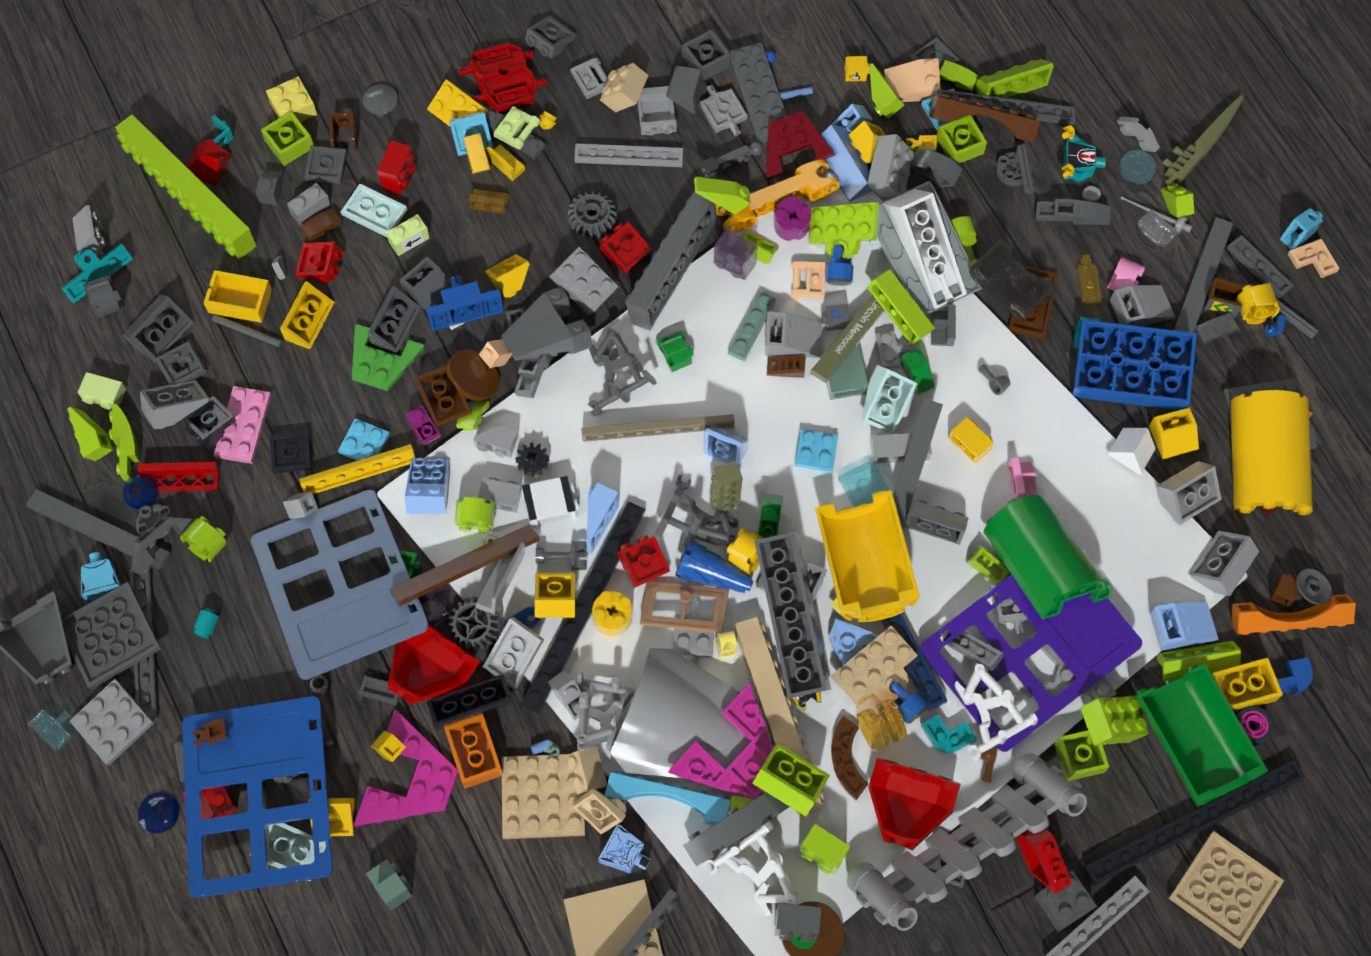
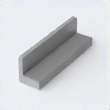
(500, 581)

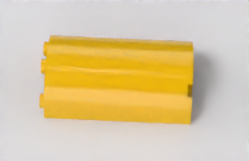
(1271, 451)
(868, 558)

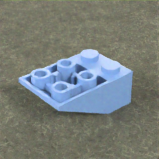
(427, 486)
(1183, 624)

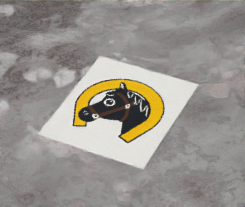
(810, 704)

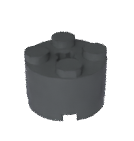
(102, 296)

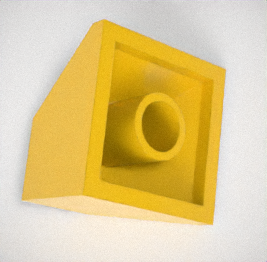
(509, 275)

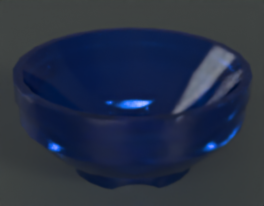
(147, 495)

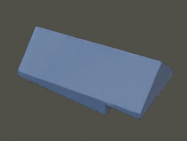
(847, 163)

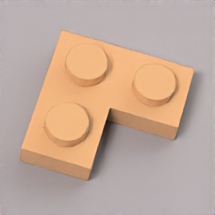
(1315, 253)

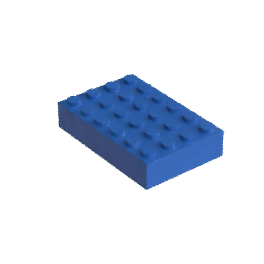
(1134, 365)

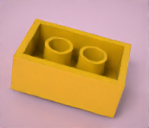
(1248, 684)

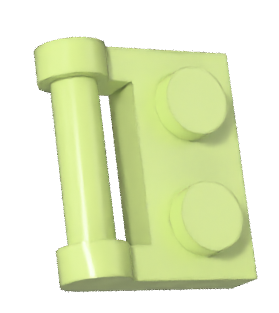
(511, 126)

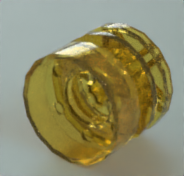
(885, 724)

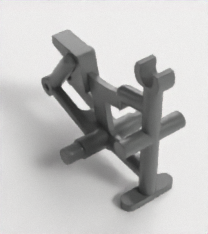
(628, 359)
(696, 529)

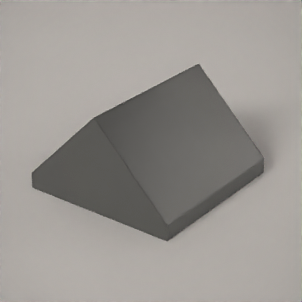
(686, 87)

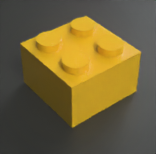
(555, 595)

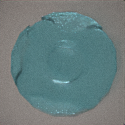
(1137, 166)

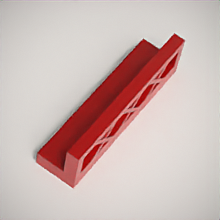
(182, 470)

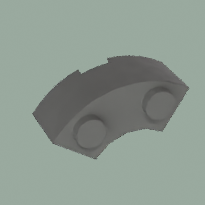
(935, 167)

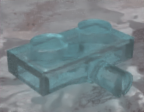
(51, 728)

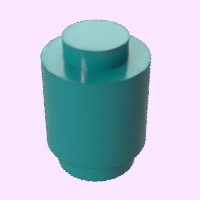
(206, 623)

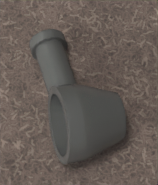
(997, 384)

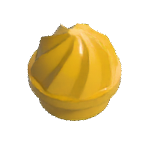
(547, 120)

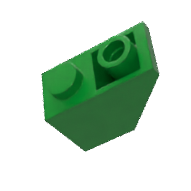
(770, 515)

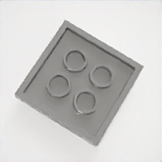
(111, 722)

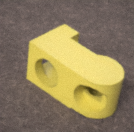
(726, 644)

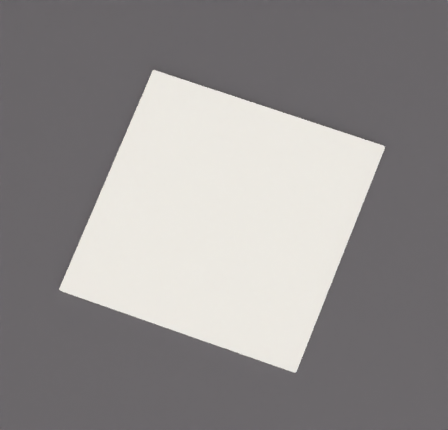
(1035, 419)

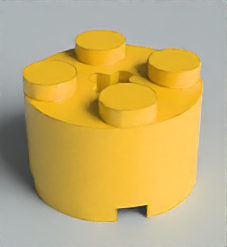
(1258, 303)
(743, 551)
(608, 603)

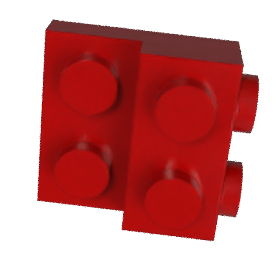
(624, 247)
(319, 261)
(643, 560)

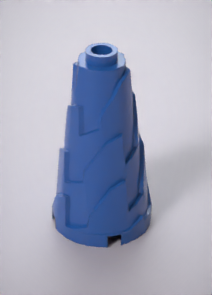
(709, 568)

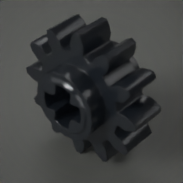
(529, 465)

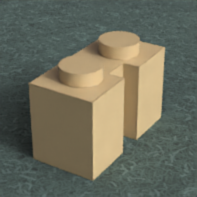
(587, 770)

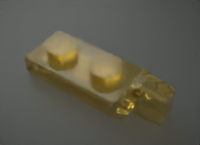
(1088, 281)

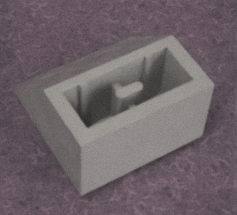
(88, 231)

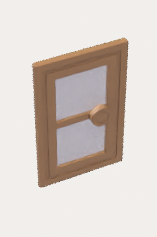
(684, 606)

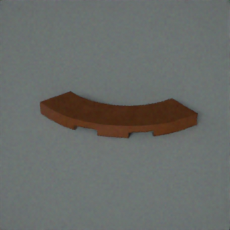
(842, 759)

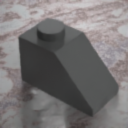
(270, 187)

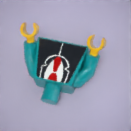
(1079, 157)

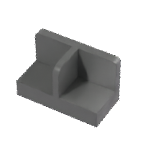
(945, 327)

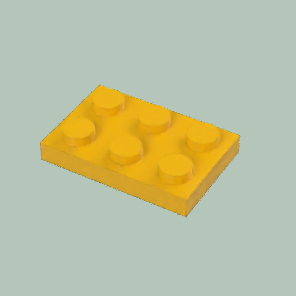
(453, 103)

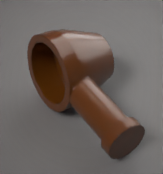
(989, 757)

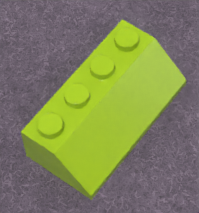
(1016, 80)

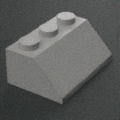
(1190, 491)
(1224, 562)

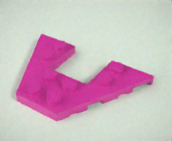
(738, 777)
(429, 787)

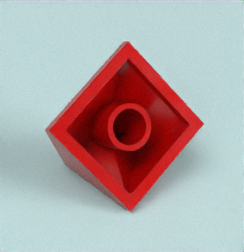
(208, 161)

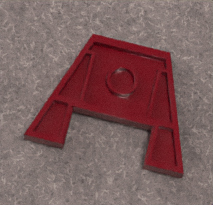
(789, 136)

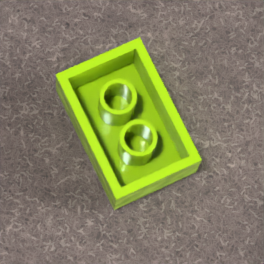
(1114, 720)
(791, 779)

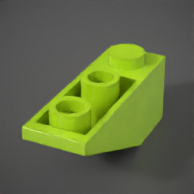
(92, 439)

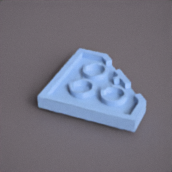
(849, 640)

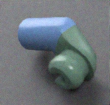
(546, 746)

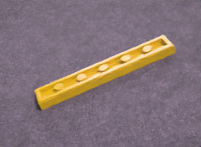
(357, 470)

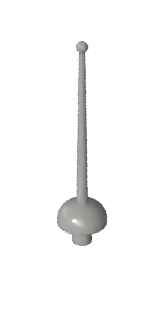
(1179, 224)

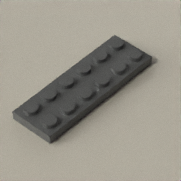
(757, 88)

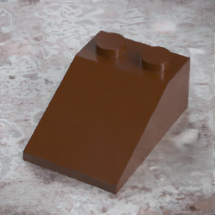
(441, 397)

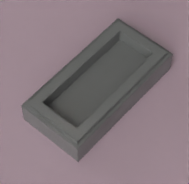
(377, 690)

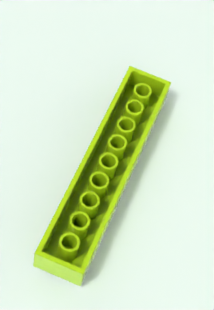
(185, 187)

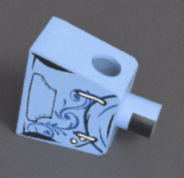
(623, 851)

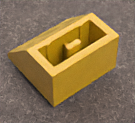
(865, 139)
(1175, 433)

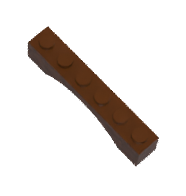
(948, 110)

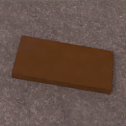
(1036, 323)

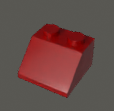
(216, 802)

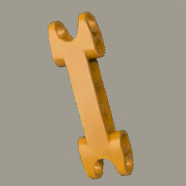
(803, 185)

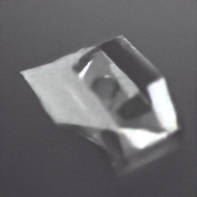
(1157, 229)

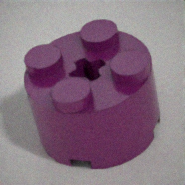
(792, 219)

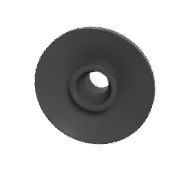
(1314, 586)

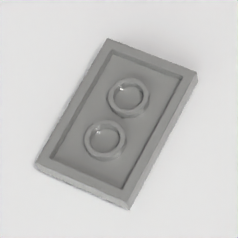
(513, 652)

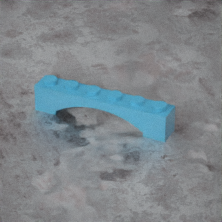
(710, 807)

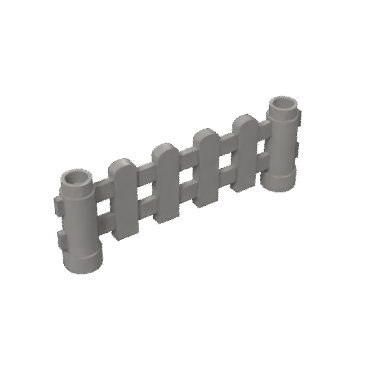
(1035, 776)

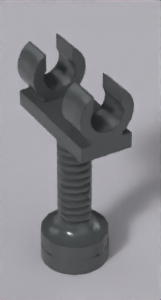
(579, 546)

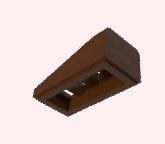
(796, 373)

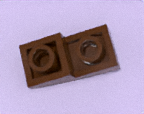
(317, 225)

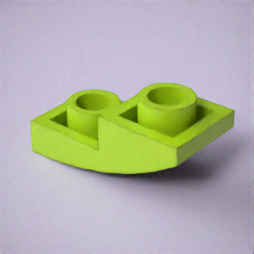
(959, 75)
(472, 420)

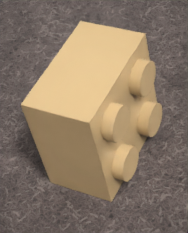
(623, 87)

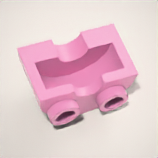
(1125, 274)

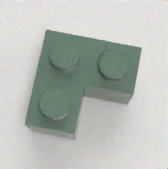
(391, 887)

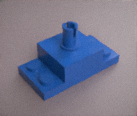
(463, 305)

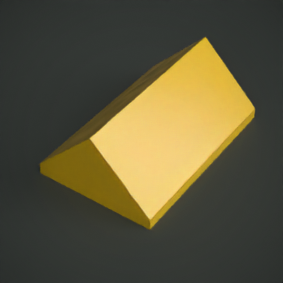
(306, 316)

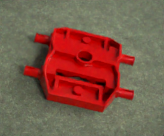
(486, 67)

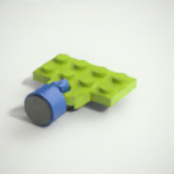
(841, 232)

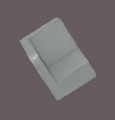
(300, 505)

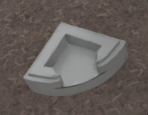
(279, 267)

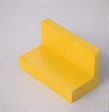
(505, 162)

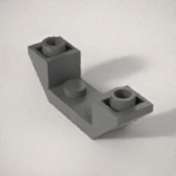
(141, 558)

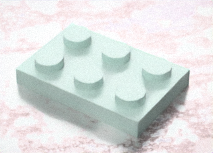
(373, 210)

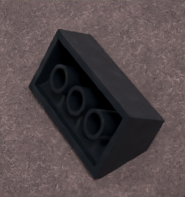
(469, 702)

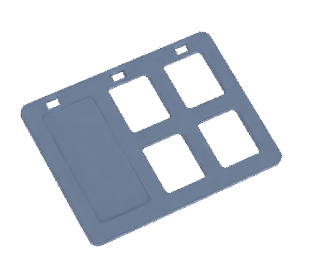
(353, 619)

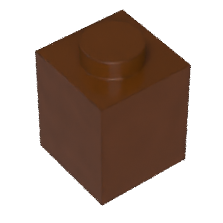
(1285, 590)

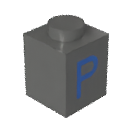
(836, 317)

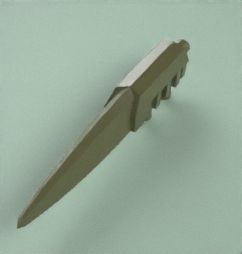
(1194, 153)

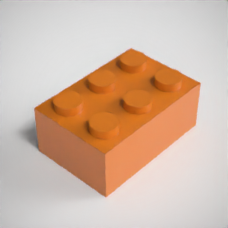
(473, 751)

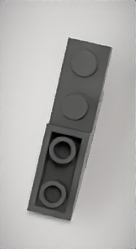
(1074, 210)
(530, 375)

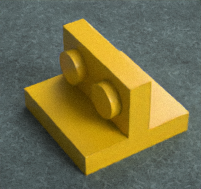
(341, 816)

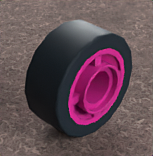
(1260, 719)

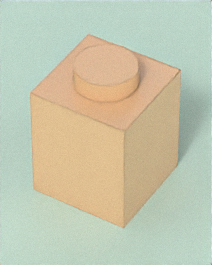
(495, 353)

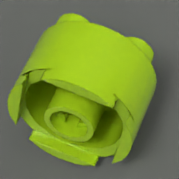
(474, 514)
(204, 539)

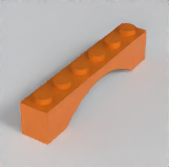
(1250, 618)

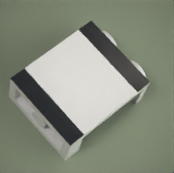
(549, 499)

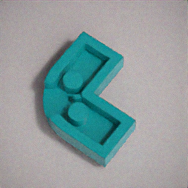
(946, 740)

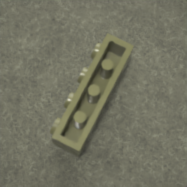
(726, 487)

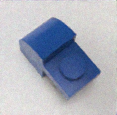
(1298, 675)

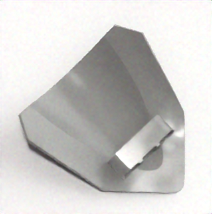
(671, 711)

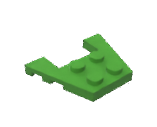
(380, 367)

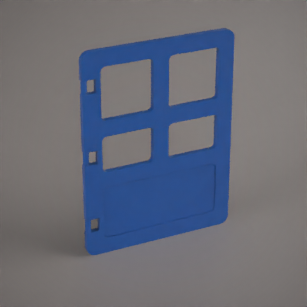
(261, 745)

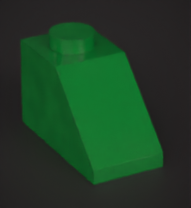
(917, 370)

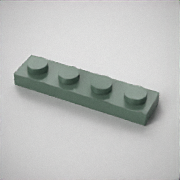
(751, 326)

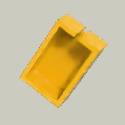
(238, 296)

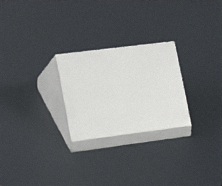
(1133, 448)

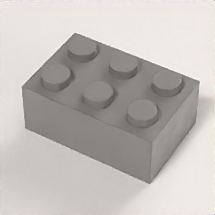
(890, 167)
(583, 281)

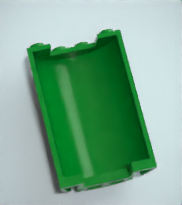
(1044, 555)
(1201, 735)

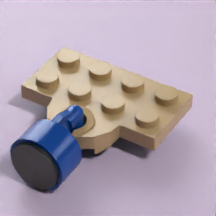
(881, 673)

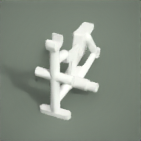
(1003, 698)
(775, 862)

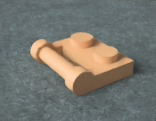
(814, 280)

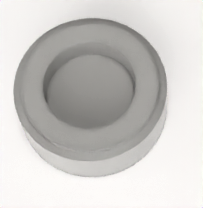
(1091, 194)

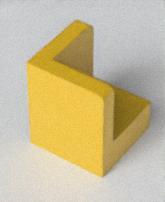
(388, 746)

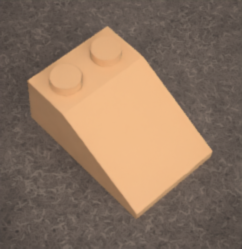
(915, 79)

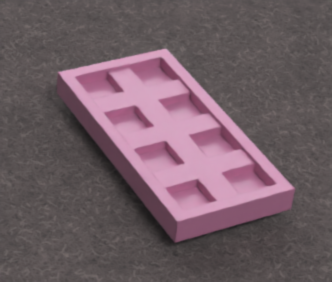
(242, 436)

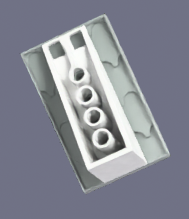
(924, 248)

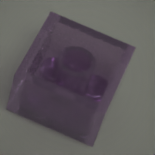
(735, 254)

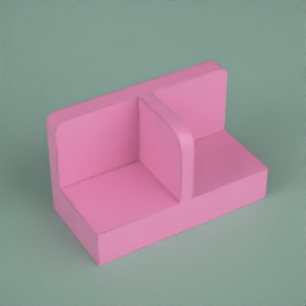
(1022, 478)

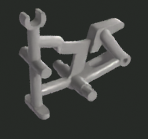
(607, 731)

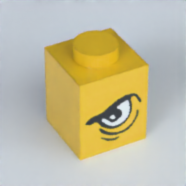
(856, 68)

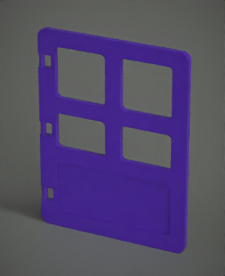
(1084, 636)

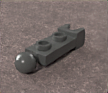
(740, 156)

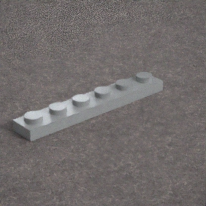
(628, 155)
(1101, 919)

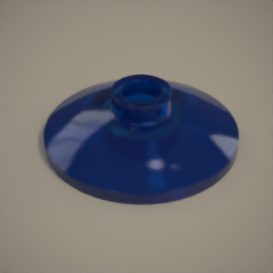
(165, 819)

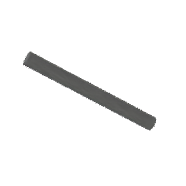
(246, 330)

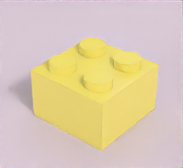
(291, 97)

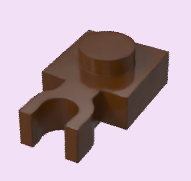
(214, 732)

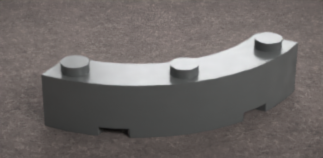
(733, 828)

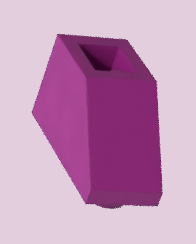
(422, 425)

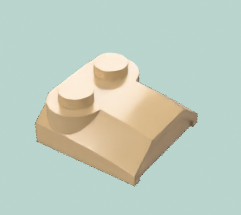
(600, 810)

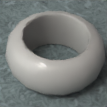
(320, 690)

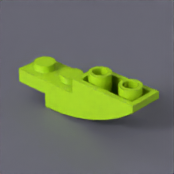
(125, 440)

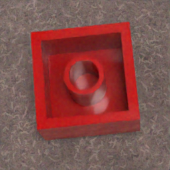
(396, 167)

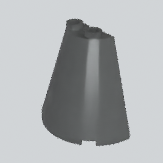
(38, 640)

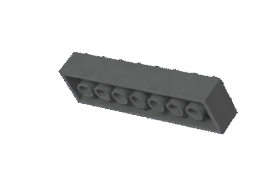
(671, 261)
(792, 614)

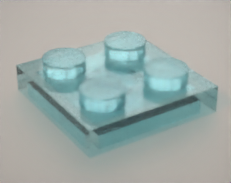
(862, 483)

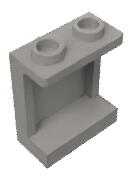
(656, 111)

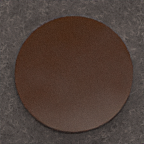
(472, 375)

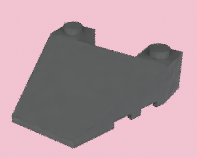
(544, 332)

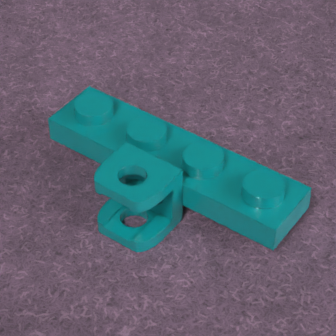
(95, 268)

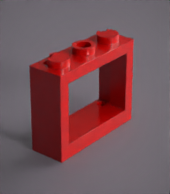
(1044, 859)

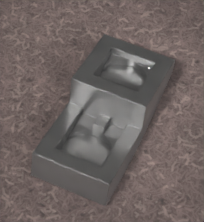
(1217, 327)

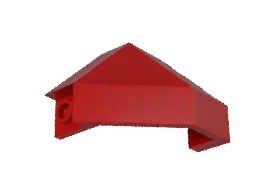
(429, 666)
(910, 801)

